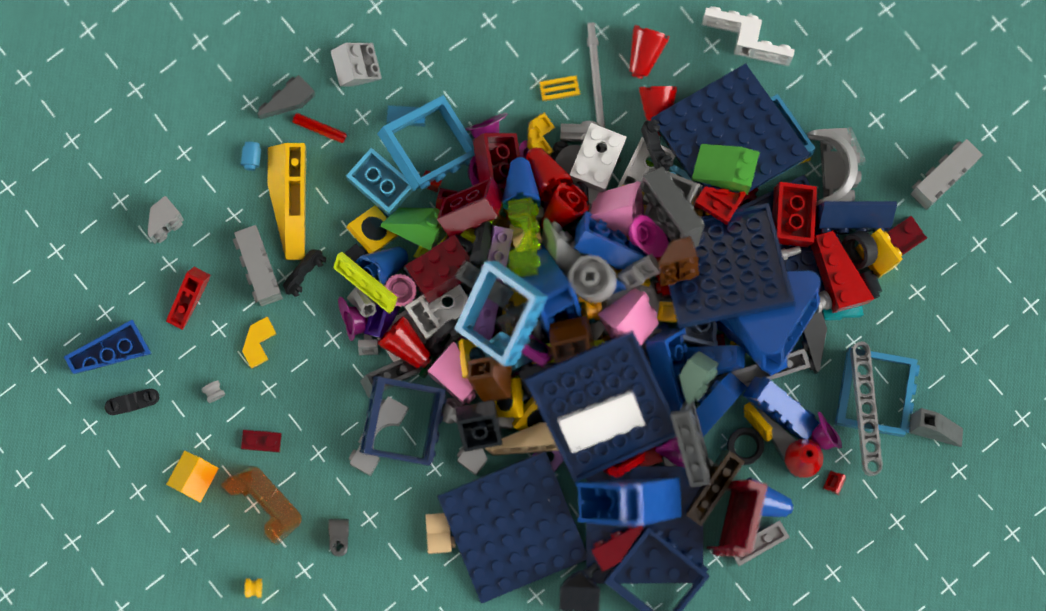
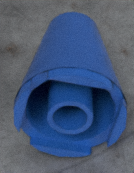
(520, 183)
(383, 263)
(775, 503)

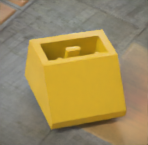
(887, 257)

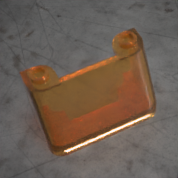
(284, 515)

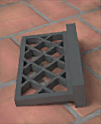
(692, 444)

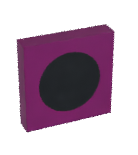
(537, 351)

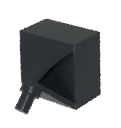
(479, 426)
(580, 591)

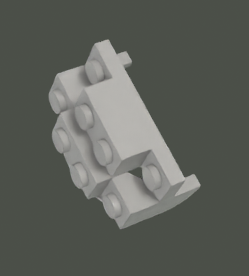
(838, 167)

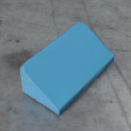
(396, 112)

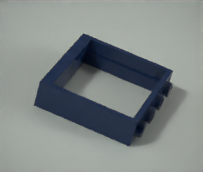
(435, 419)
(671, 546)

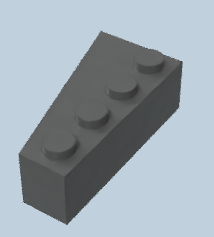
(672, 206)

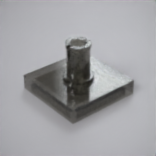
(510, 320)

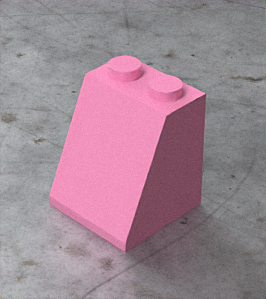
(619, 206)
(630, 313)
(448, 375)

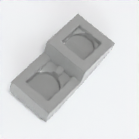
(639, 271)

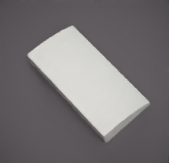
(601, 421)

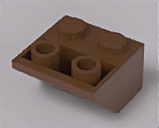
(679, 262)
(570, 338)
(490, 379)

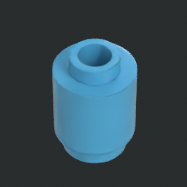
(251, 156)

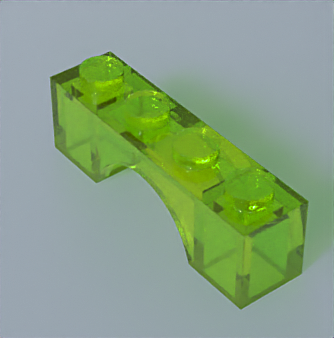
(524, 258)

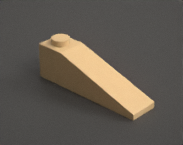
(526, 441)

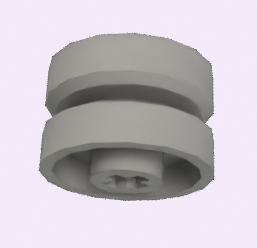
(600, 287)

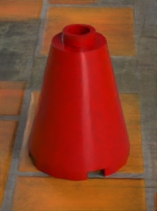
(645, 50)
(657, 99)
(547, 173)
(565, 205)
(405, 344)
(799, 463)

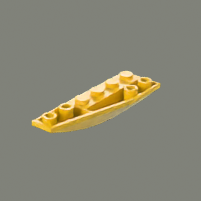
(288, 195)

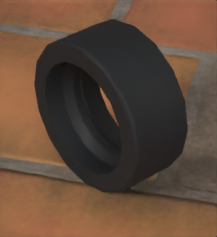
(868, 245)
(756, 436)

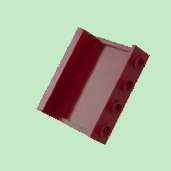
(741, 519)

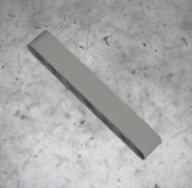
(869, 399)

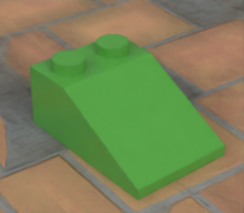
(726, 167)
(416, 225)

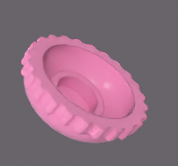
(403, 288)

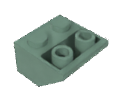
(697, 375)

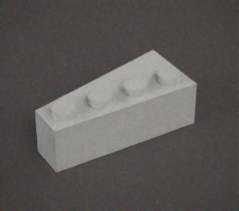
(949, 171)
(258, 266)

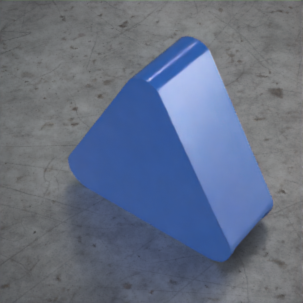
(560, 295)
(774, 332)
(629, 501)

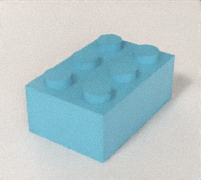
(379, 182)

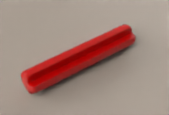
(320, 128)

